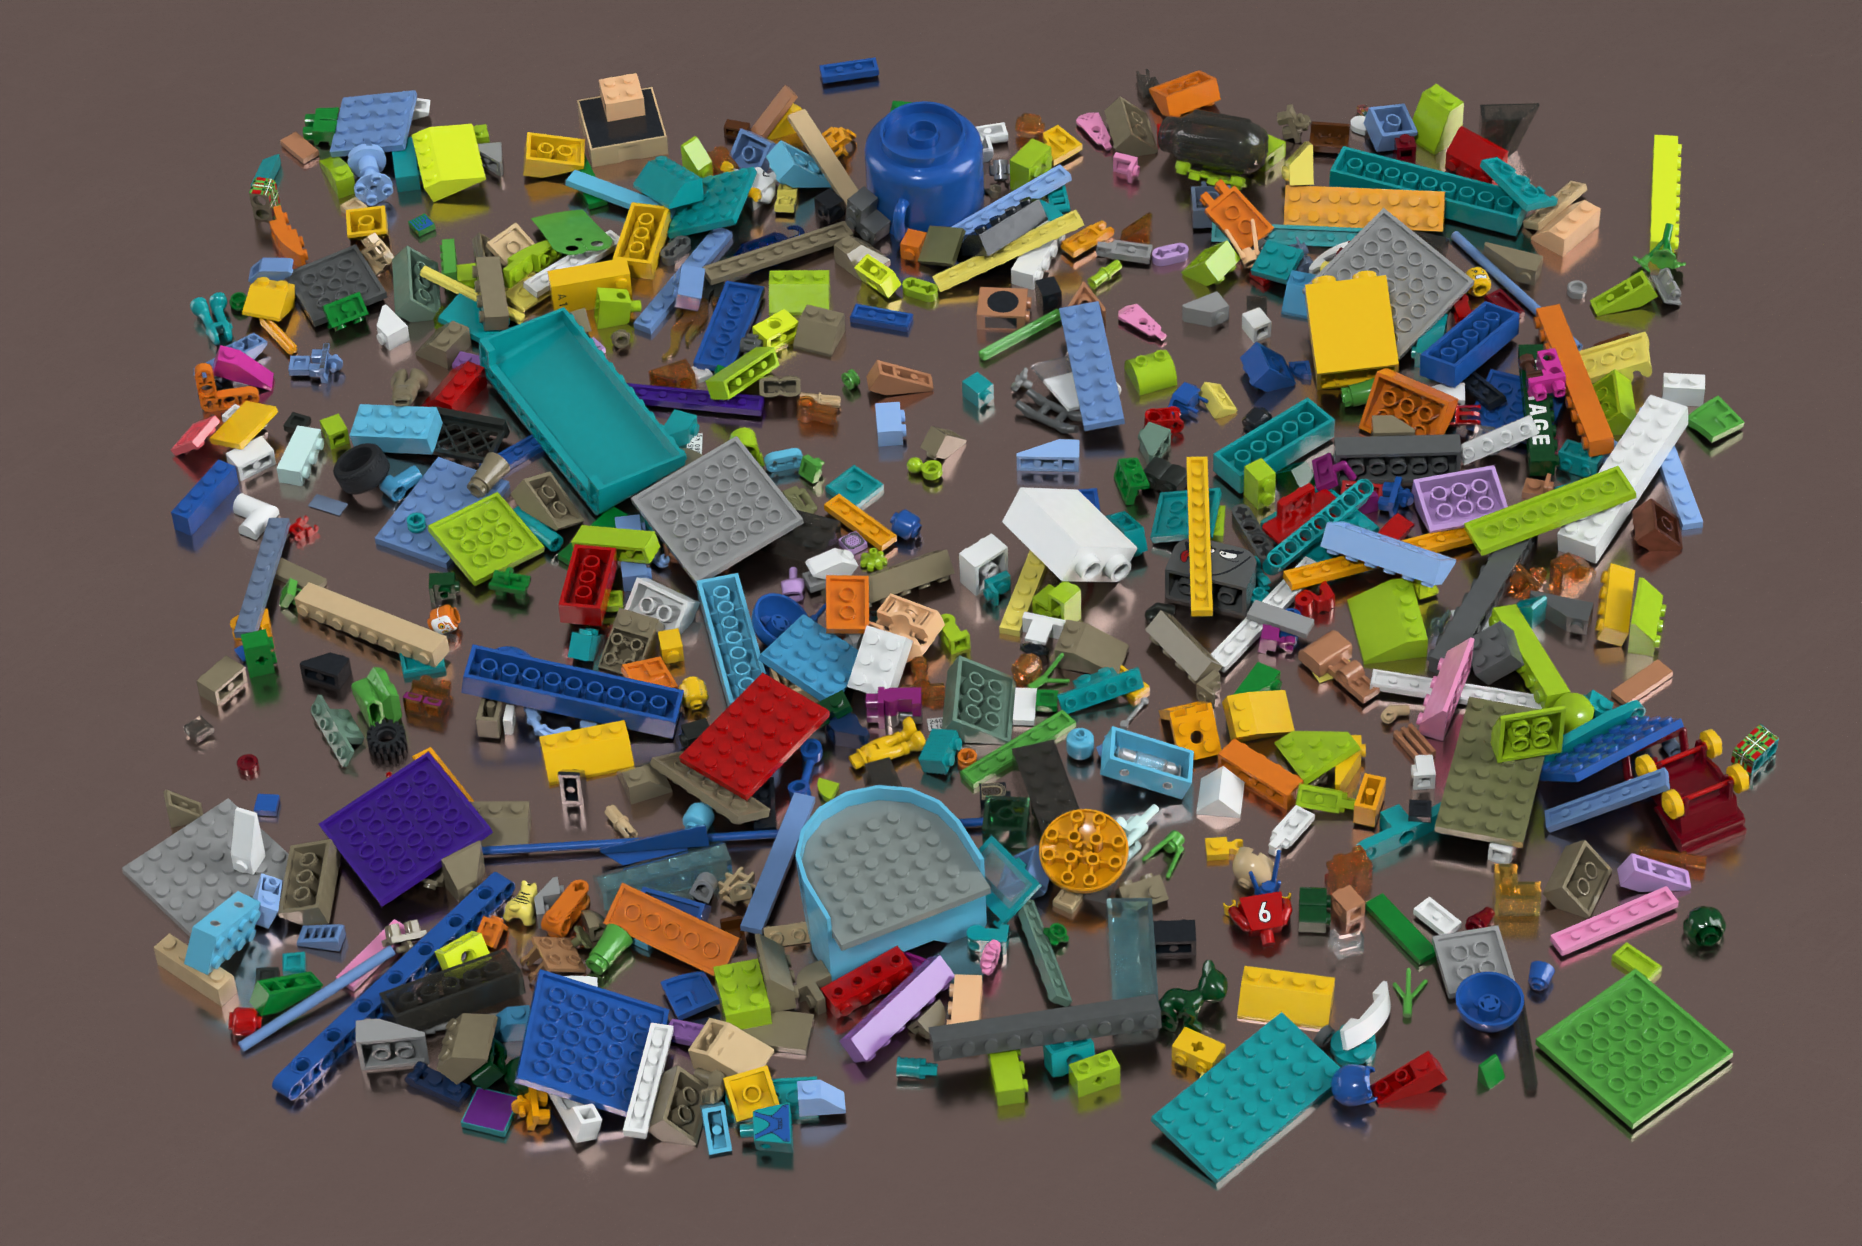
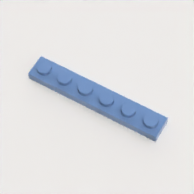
(1607, 800)

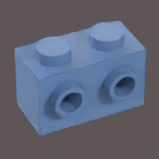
(689, 287)

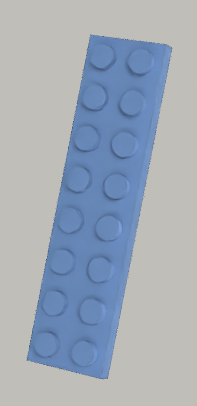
(1091, 366)

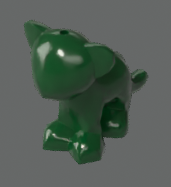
(1188, 1003)

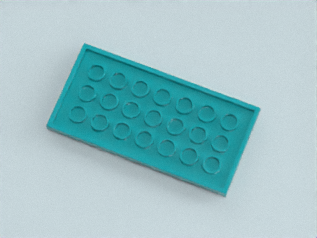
(1247, 1098)

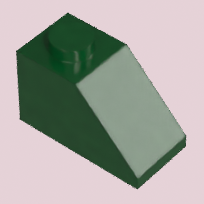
(1295, 476)

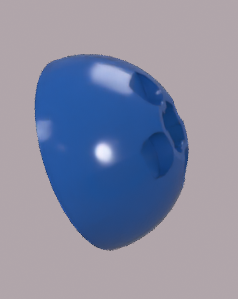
(773, 616)
(1489, 1001)

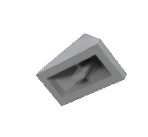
(492, 157)

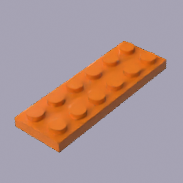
(671, 930)

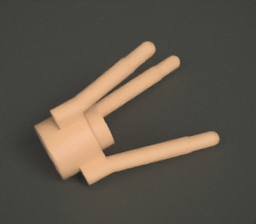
(1247, 255)

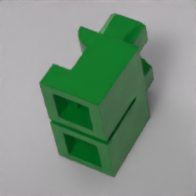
(321, 125)

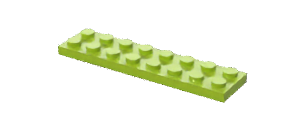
(1550, 510)

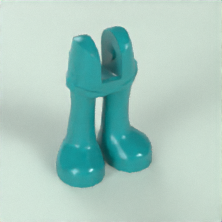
(217, 303)

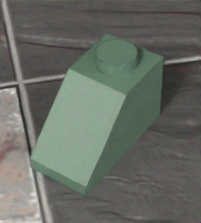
(1154, 441)

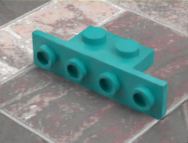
(1099, 688)

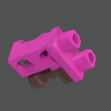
(1548, 377)

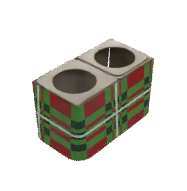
(264, 187)

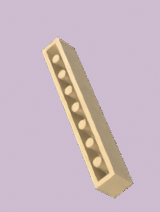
(372, 624)

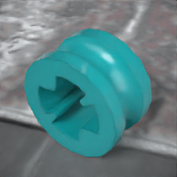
(418, 527)

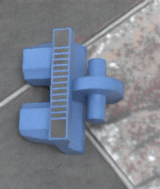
(327, 363)

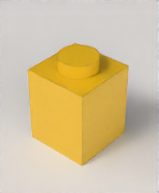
(670, 646)

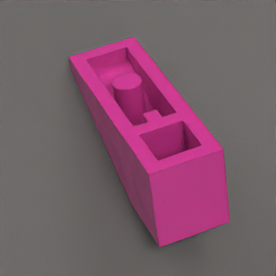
(239, 367)

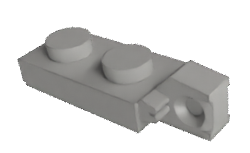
(1125, 251)

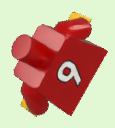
(1261, 915)

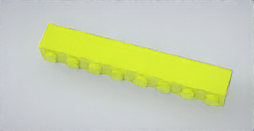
(1665, 189)

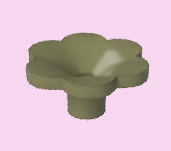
(581, 938)

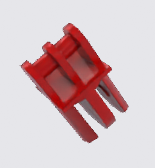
(1466, 412)

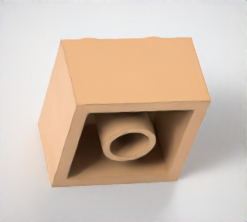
(622, 97)

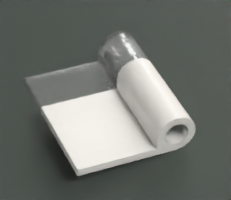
(1059, 380)

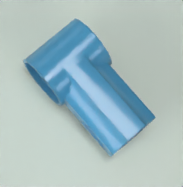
(396, 486)

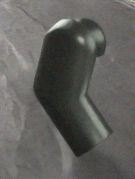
(1151, 613)

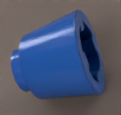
(1540, 975)

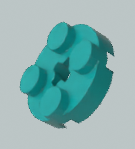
(1365, 1052)

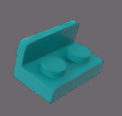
(1577, 461)

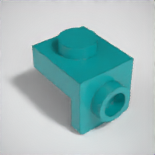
(1599, 702)

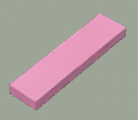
(373, 948)

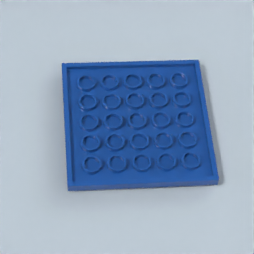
(585, 1042)

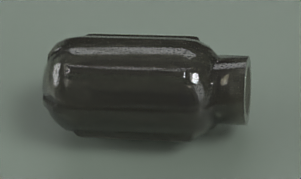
(1215, 142)

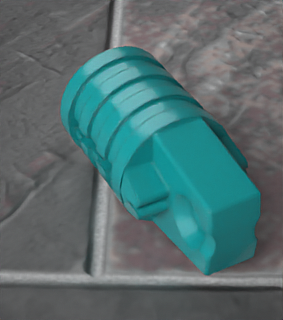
(915, 1067)

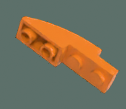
(287, 239)

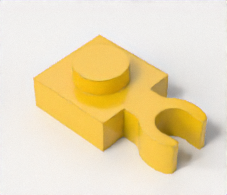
(1220, 848)

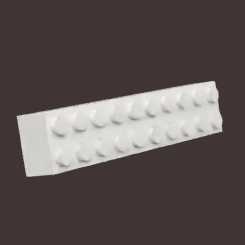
(1639, 457)

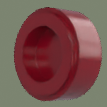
(247, 764)

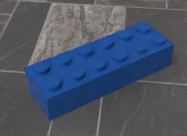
(1469, 344)

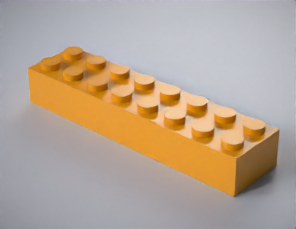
(1360, 205)

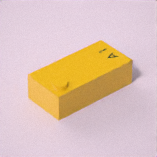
(643, 238)
(577, 285)

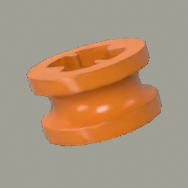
(963, 755)

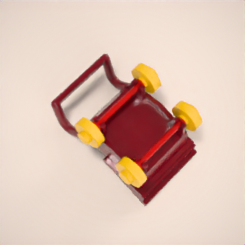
(1701, 800)

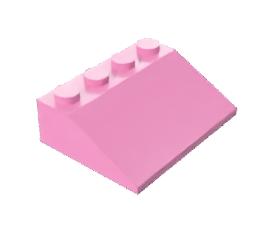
(1446, 691)

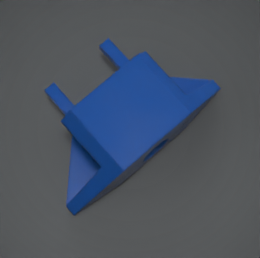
(1186, 398)

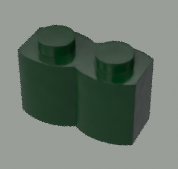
(1313, 909)
(493, 1068)

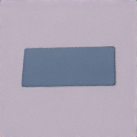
(328, 504)

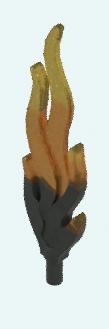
(698, 317)

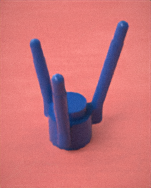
(1268, 886)

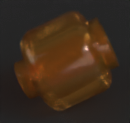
(1029, 126)
(1026, 668)

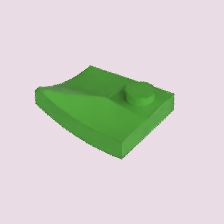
(1715, 419)

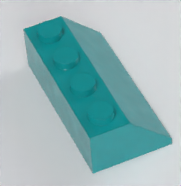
(669, 183)

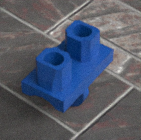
(1397, 498)

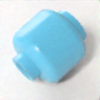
(1080, 743)
(698, 814)

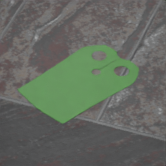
(566, 226)

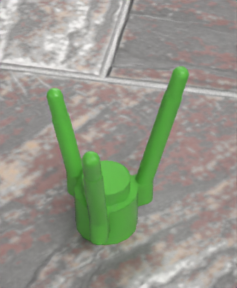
(1171, 843)

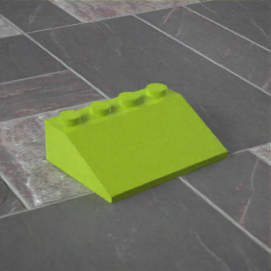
(1388, 622)

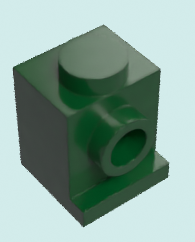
(443, 586)

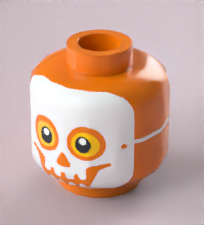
(444, 619)

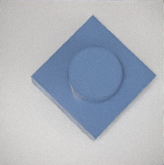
(299, 365)

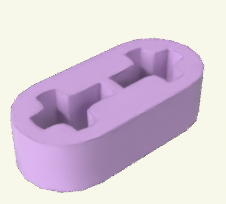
(1170, 254)

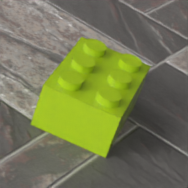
(742, 994)

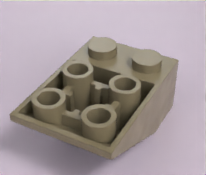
(630, 640)

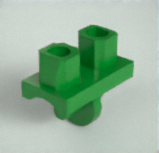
(510, 582)

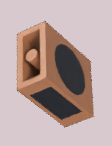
(1003, 308)

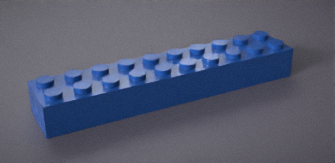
(572, 691)

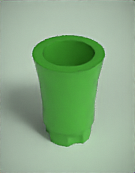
(1357, 393)
(608, 948)

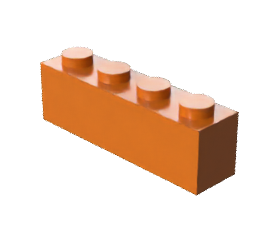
(1260, 773)

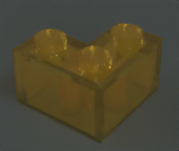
(1513, 896)

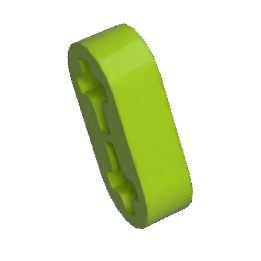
(920, 289)

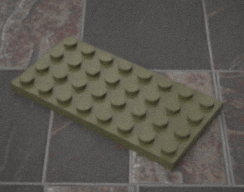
(1484, 796)

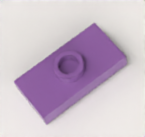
(685, 1031)

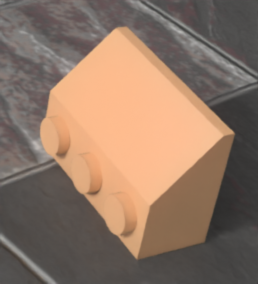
(1569, 227)

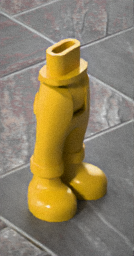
(890, 746)

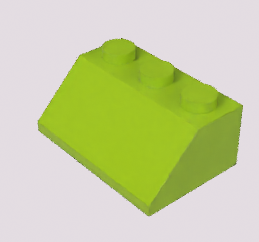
(798, 288)
(1616, 400)
(1646, 619)

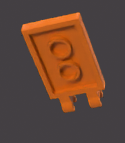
(1234, 213)

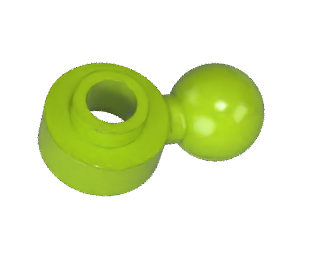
(930, 470)

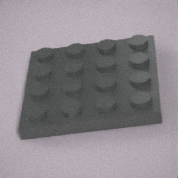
(334, 279)

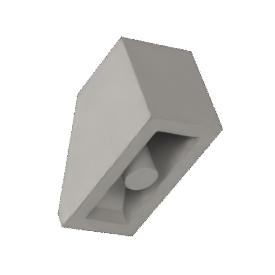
(1206, 310)

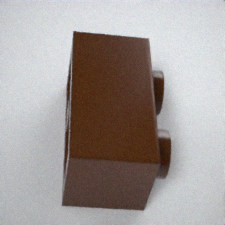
(733, 127)

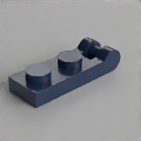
(437, 1085)

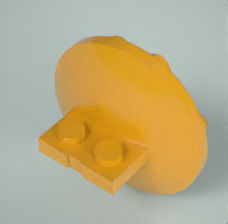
(1083, 851)

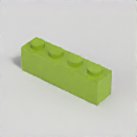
(742, 373)
(630, 544)
(1007, 1077)

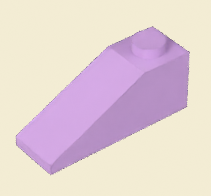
(1650, 875)

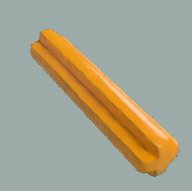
(280, 337)

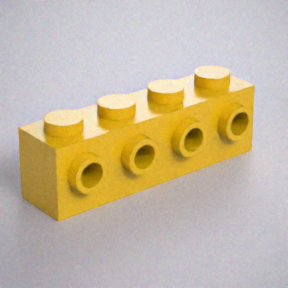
(1615, 604)

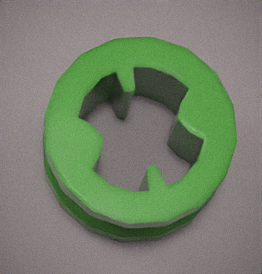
(850, 379)

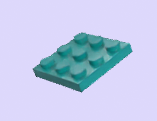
(1172, 515)

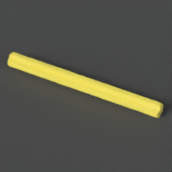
(457, 287)

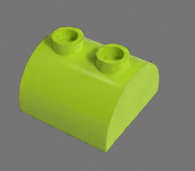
(1151, 372)

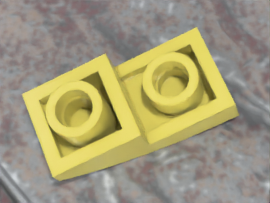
(786, 199)

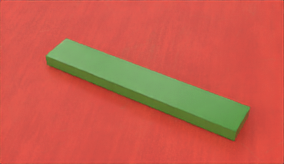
(1002, 757)

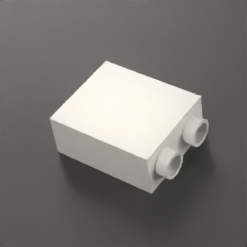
(1070, 535)

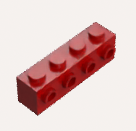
(866, 982)

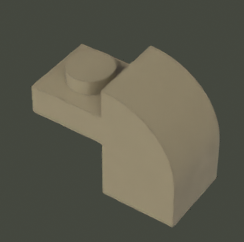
(810, 981)

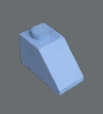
(819, 1098)

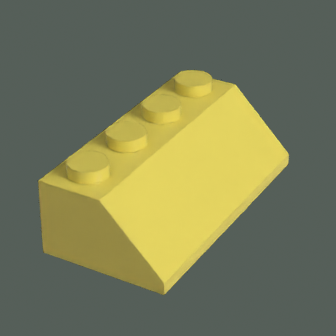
(1299, 166)

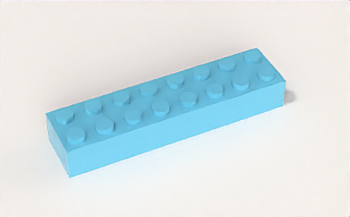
(730, 633)

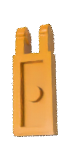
(1087, 238)

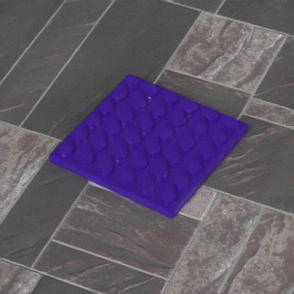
(404, 828)

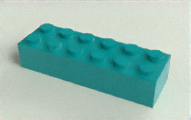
(1276, 442)

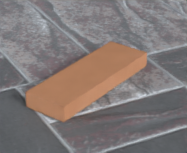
(774, 112)
(1642, 682)

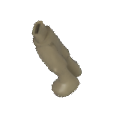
(404, 389)

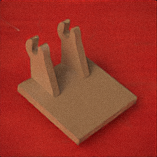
(557, 956)

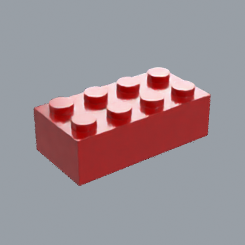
(588, 585)

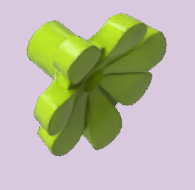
(873, 559)

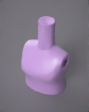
(793, 586)

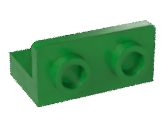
(345, 310)
(1130, 479)

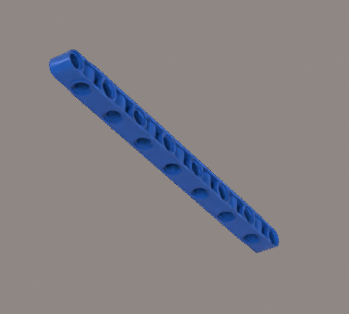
(415, 964)

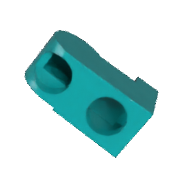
(979, 937)

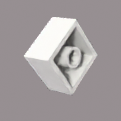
(981, 562)

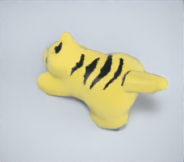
(522, 905)

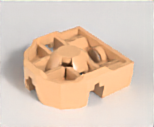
(898, 616)

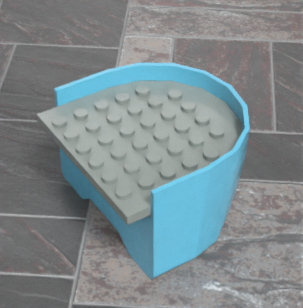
(886, 873)

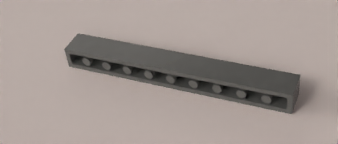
(1482, 598)
(1045, 1027)

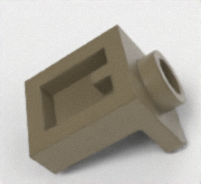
(1208, 687)

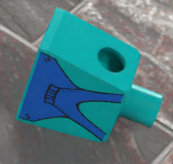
(771, 1128)

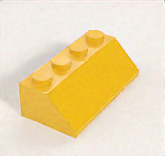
(594, 749)
(1299, 996)

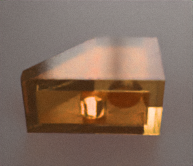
(1570, 570)

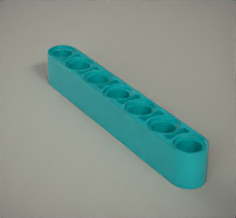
(1313, 534)

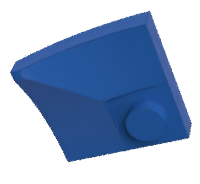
(689, 994)

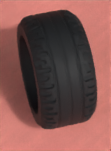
(361, 468)

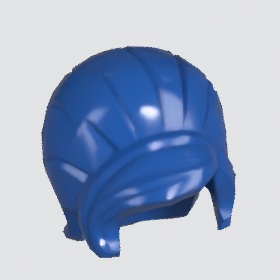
(1352, 1085)

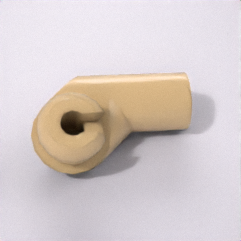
(1394, 711)

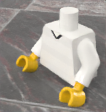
(762, 189)

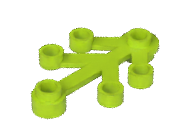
(1185, 167)

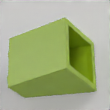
(1437, 119)

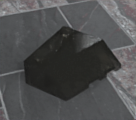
(1506, 123)

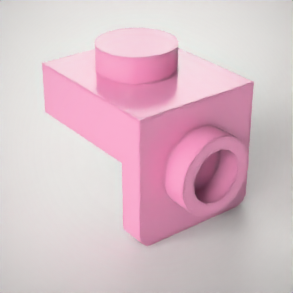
(1126, 165)

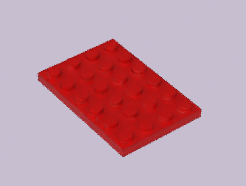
(754, 736)

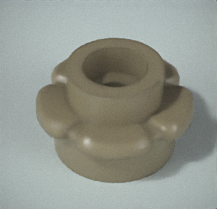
(620, 342)

